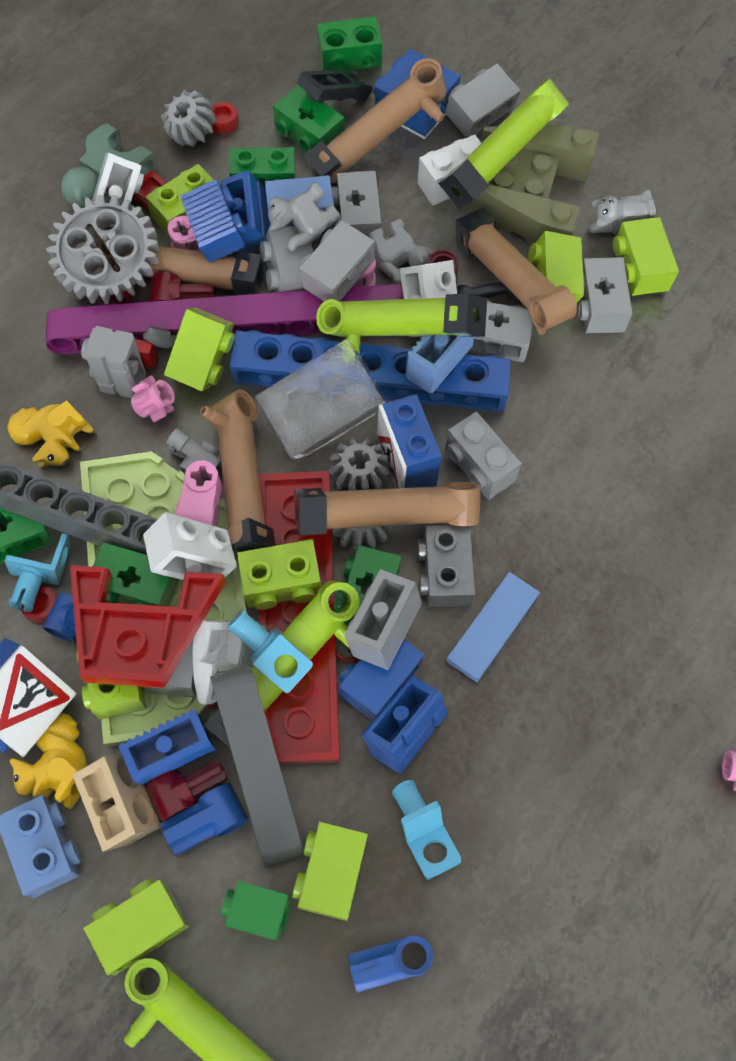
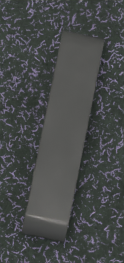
(67, 500)
(257, 765)

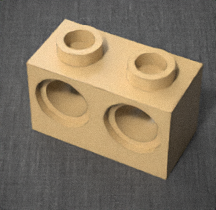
(115, 803)

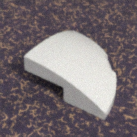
(216, 652)

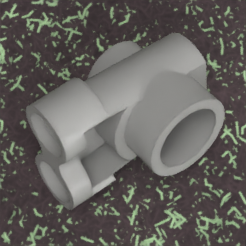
(184, 447)

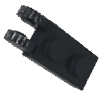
(334, 85)

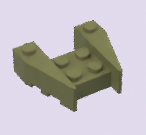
(522, 188)

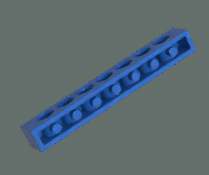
(456, 390)

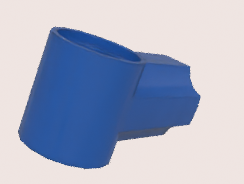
(214, 815)
(384, 963)

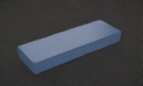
(492, 627)

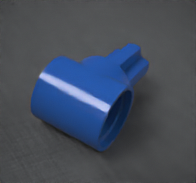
(61, 619)

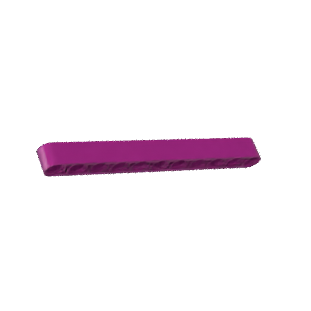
(267, 313)

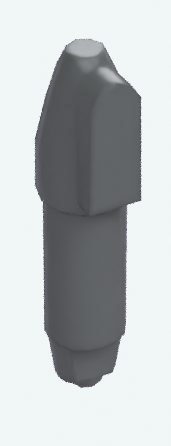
(159, 337)

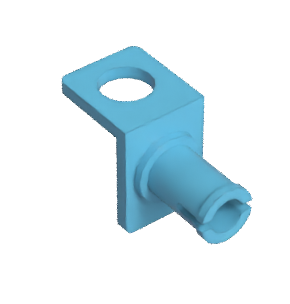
(34, 573)
(267, 648)
(422, 827)

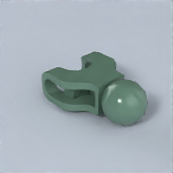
(82, 180)

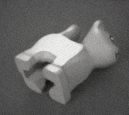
(614, 211)
(304, 214)
(397, 250)

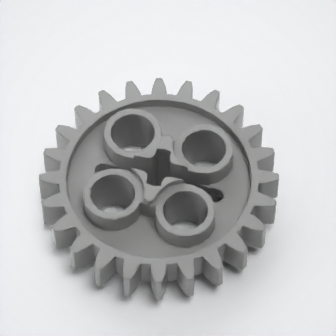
(76, 265)

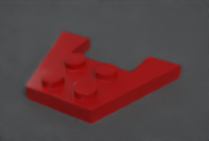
(133, 640)

